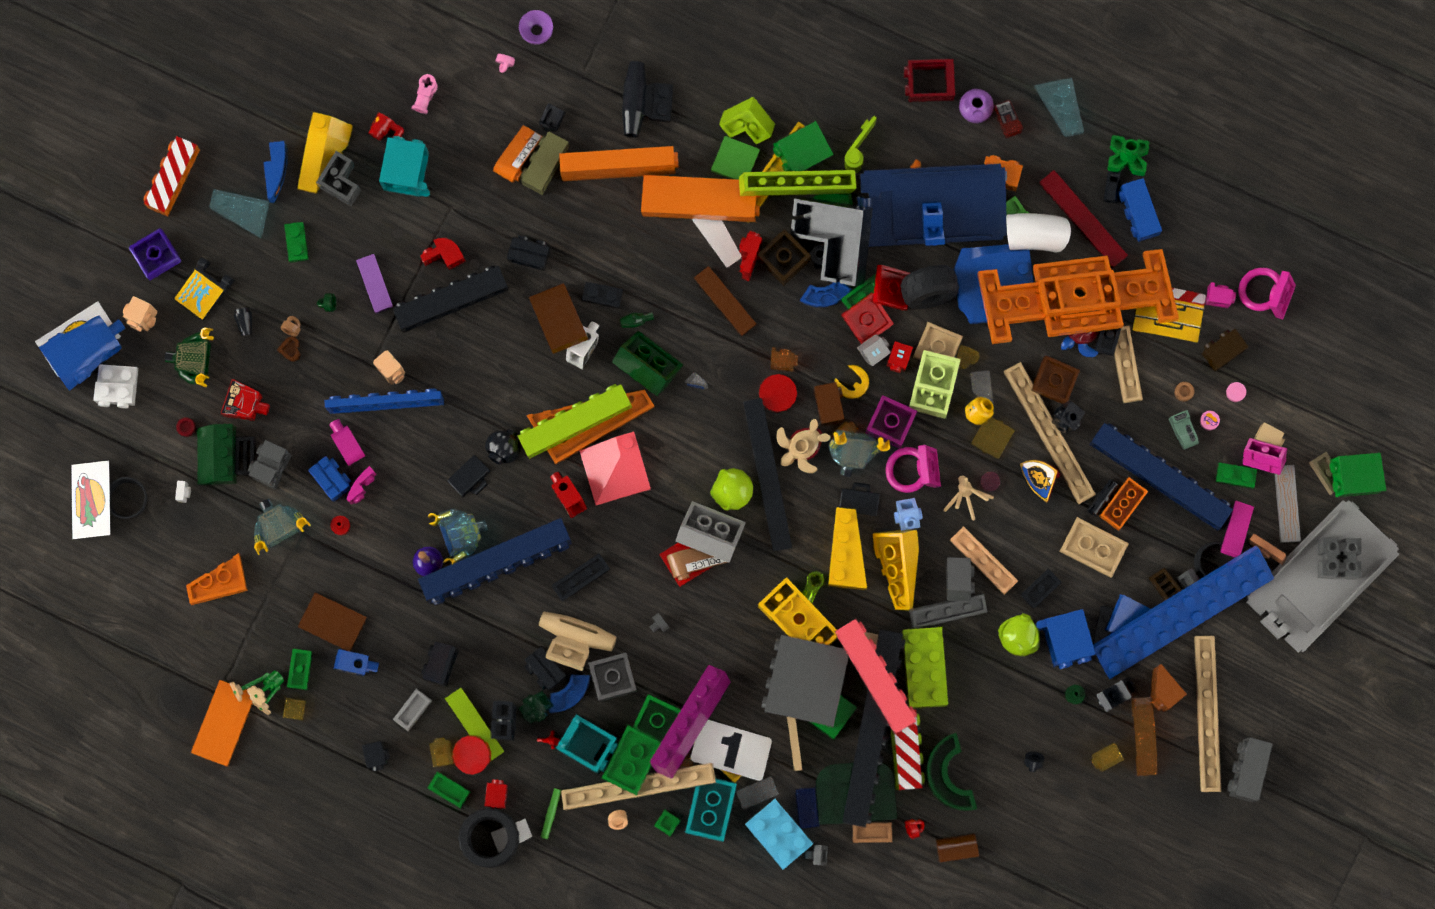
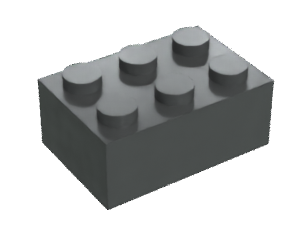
(1249, 769)

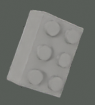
(710, 531)

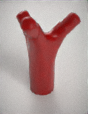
(551, 740)

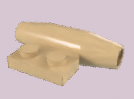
(574, 639)

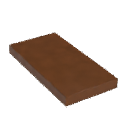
(558, 318)

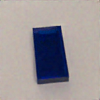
(807, 808)

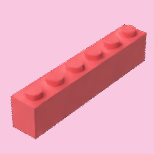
(875, 676)

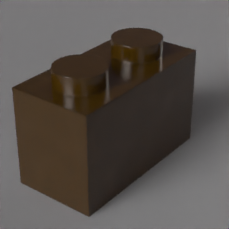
(1225, 349)

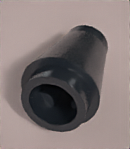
(243, 320)

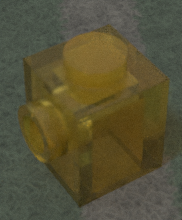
(441, 753)

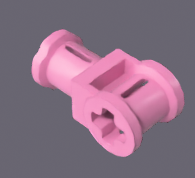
(424, 94)

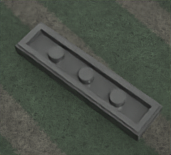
(947, 611)

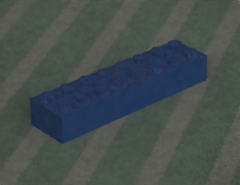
(494, 562)

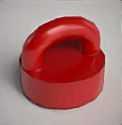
(912, 828)

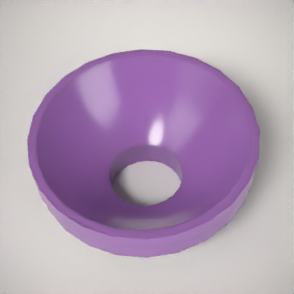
(532, 19)
(973, 114)

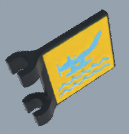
(201, 291)

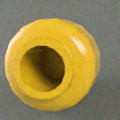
(979, 410)

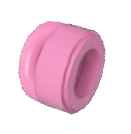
(504, 62)

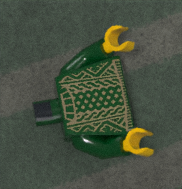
(192, 357)

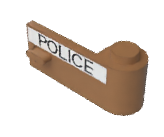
(690, 560)

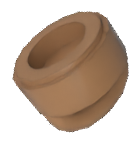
(291, 328)

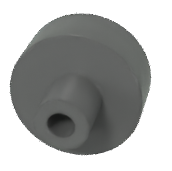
(659, 623)

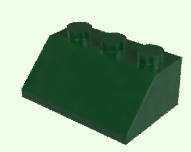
(647, 363)
(216, 454)

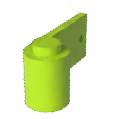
(854, 157)

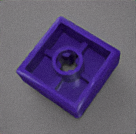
(143, 254)

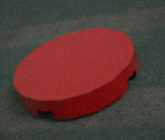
(778, 393)
(471, 754)

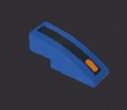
(275, 169)

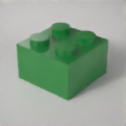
(656, 718)

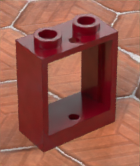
(947, 64)

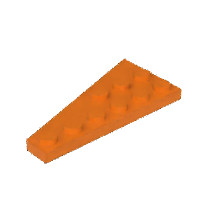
(640, 404)

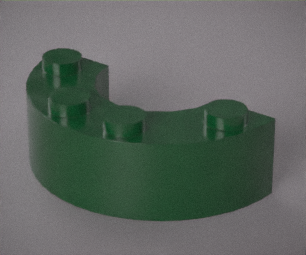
(938, 776)

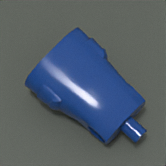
(82, 350)

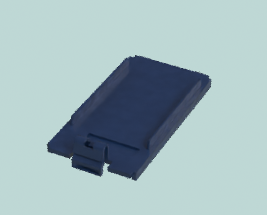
(969, 196)

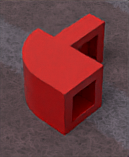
(444, 249)

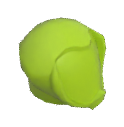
(732, 489)
(1019, 635)

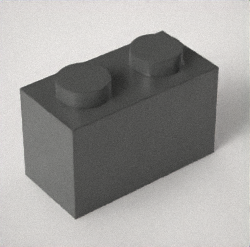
(959, 579)

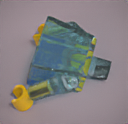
(459, 532)

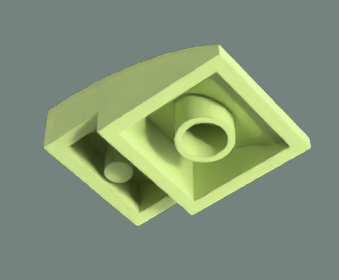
(934, 384)

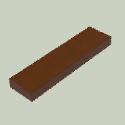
(725, 301)

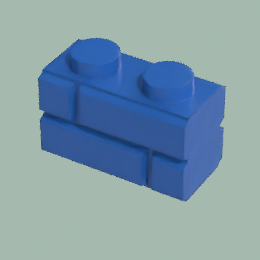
(330, 479)

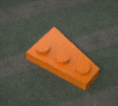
(219, 583)

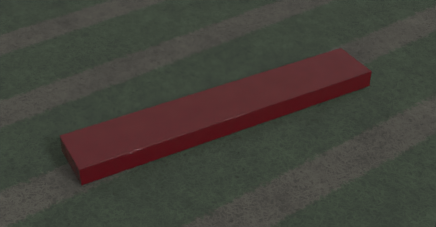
(1083, 218)

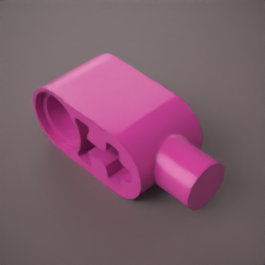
(346, 442)

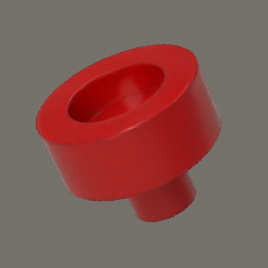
(343, 528)

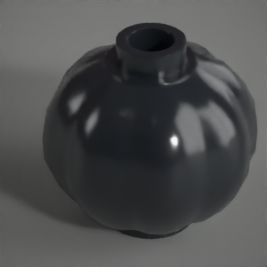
(503, 447)

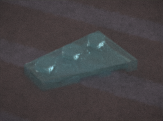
(1062, 104)
(242, 210)

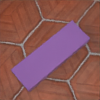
(374, 283)

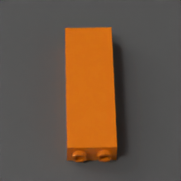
(618, 163)
(697, 199)

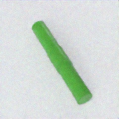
(550, 813)

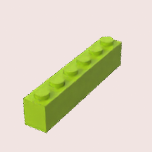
(797, 182)
(574, 421)

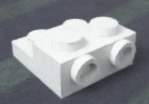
(116, 386)

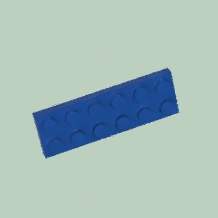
(392, 400)

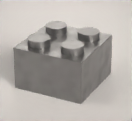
(612, 677)

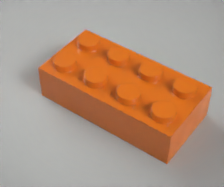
(1123, 503)

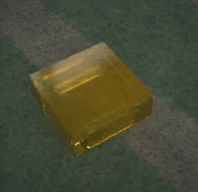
(294, 709)

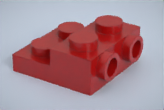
(749, 249)

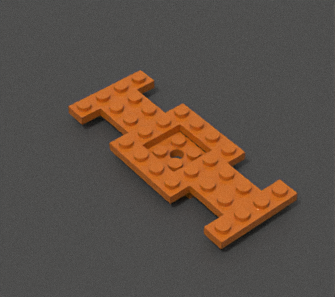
(1055, 295)

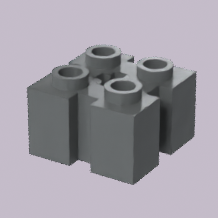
(269, 464)
(1349, 550)

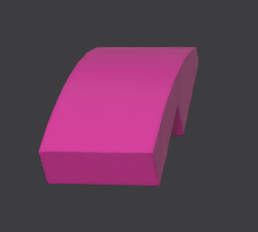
(356, 492)

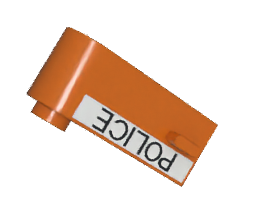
(515, 155)

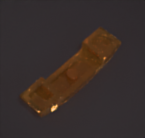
(1144, 736)

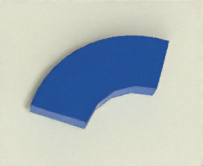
(825, 296)
(570, 694)

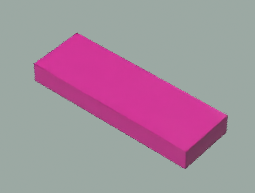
(1237, 529)

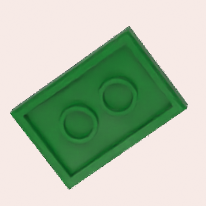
(631, 760)

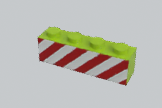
(907, 757)

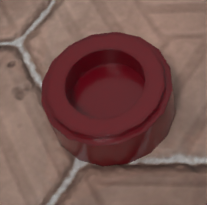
(186, 427)

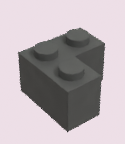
(335, 181)

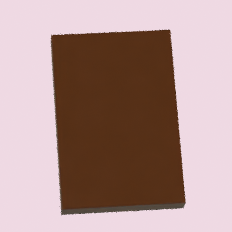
(332, 622)

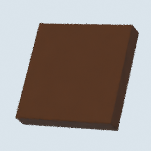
(1055, 380)

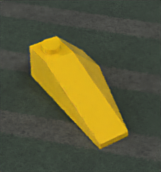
(324, 138)
(899, 558)

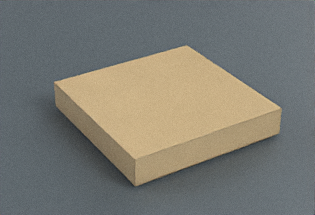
(938, 341)

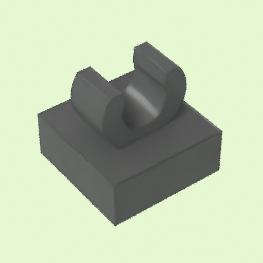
(1188, 578)
(819, 855)

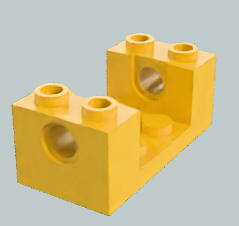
(785, 603)

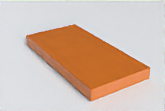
(222, 725)

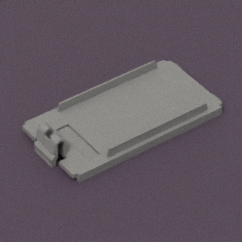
(1309, 603)

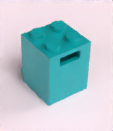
(405, 167)
(583, 742)

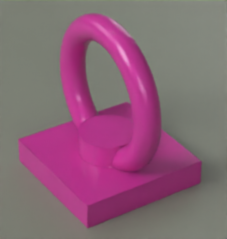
(1279, 295)
(926, 466)

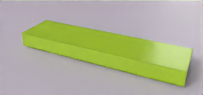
(472, 720)

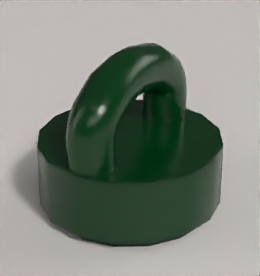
(327, 302)

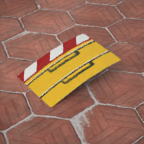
(1190, 312)

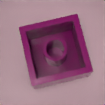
(891, 421)

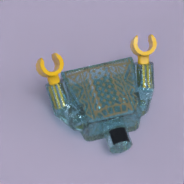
(855, 450)
(276, 525)

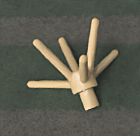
(966, 490)

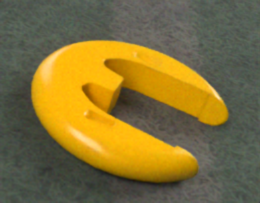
(860, 389)

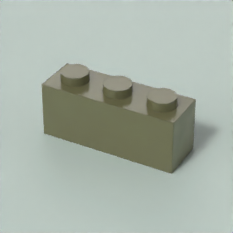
(544, 163)

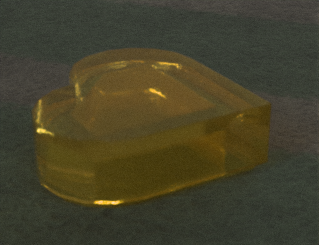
(968, 357)

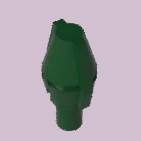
(635, 320)

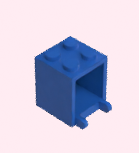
(1068, 638)

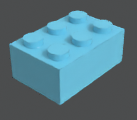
(778, 834)

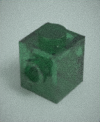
(536, 707)

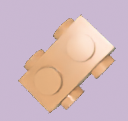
(139, 314)

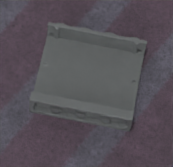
(805, 680)

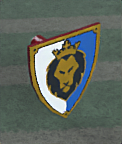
(1040, 477)

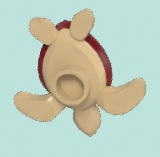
(802, 446)

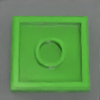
(734, 158)

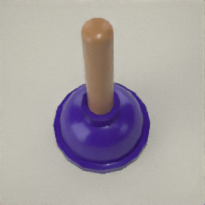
(427, 561)

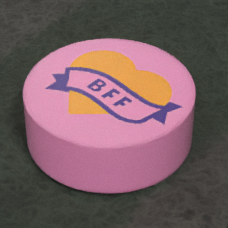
(1209, 420)

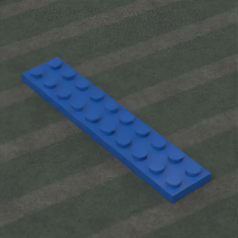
(1182, 612)

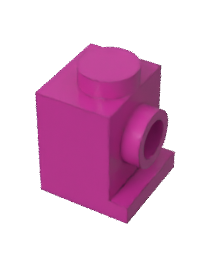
(1220, 296)

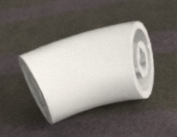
(1037, 232)

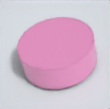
(1236, 392)

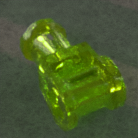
(810, 590)

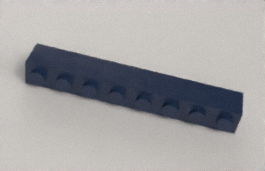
(1161, 476)

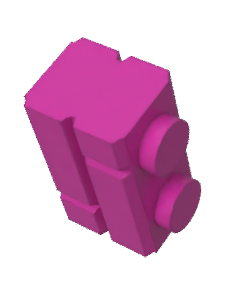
(1264, 456)

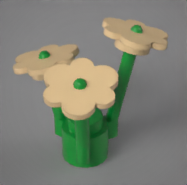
(271, 682)

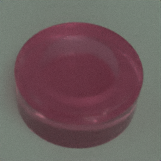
(990, 481)

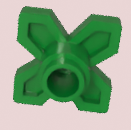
(1128, 154)

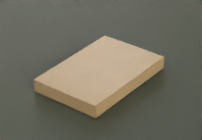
(1094, 547)

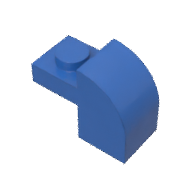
(933, 224)

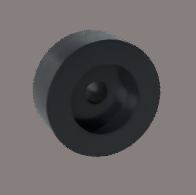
(1034, 761)

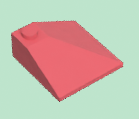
(615, 469)

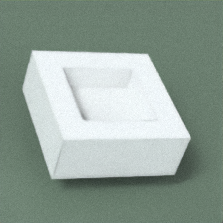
(182, 491)

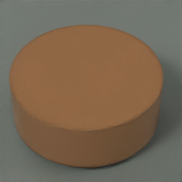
(1184, 391)

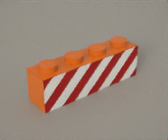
(171, 176)

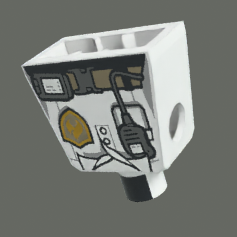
(580, 353)

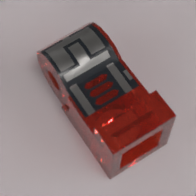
(1008, 119)

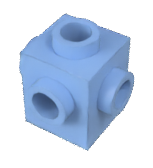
(908, 514)

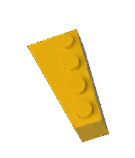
(846, 553)

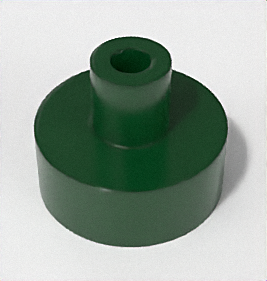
(1071, 698)

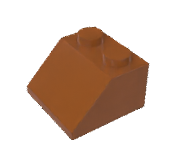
(1164, 689)

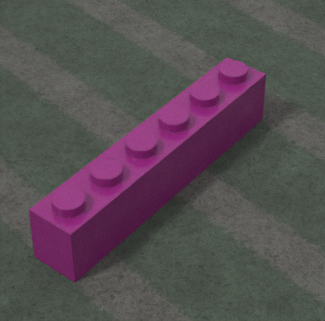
(690, 721)

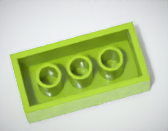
(925, 668)

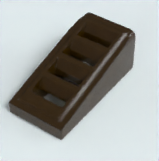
(1163, 572)

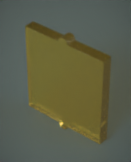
(993, 437)

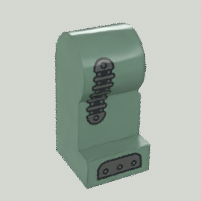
(1184, 430)

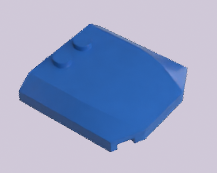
(1012, 268)

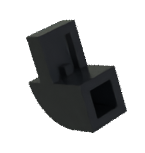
(1117, 694)

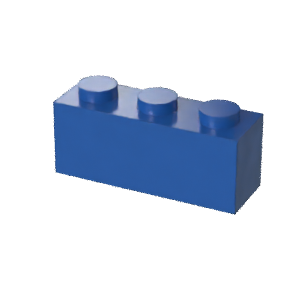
(1139, 210)

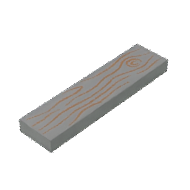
(1287, 505)

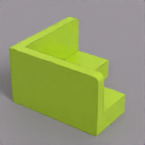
(747, 117)

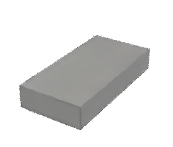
(412, 710)

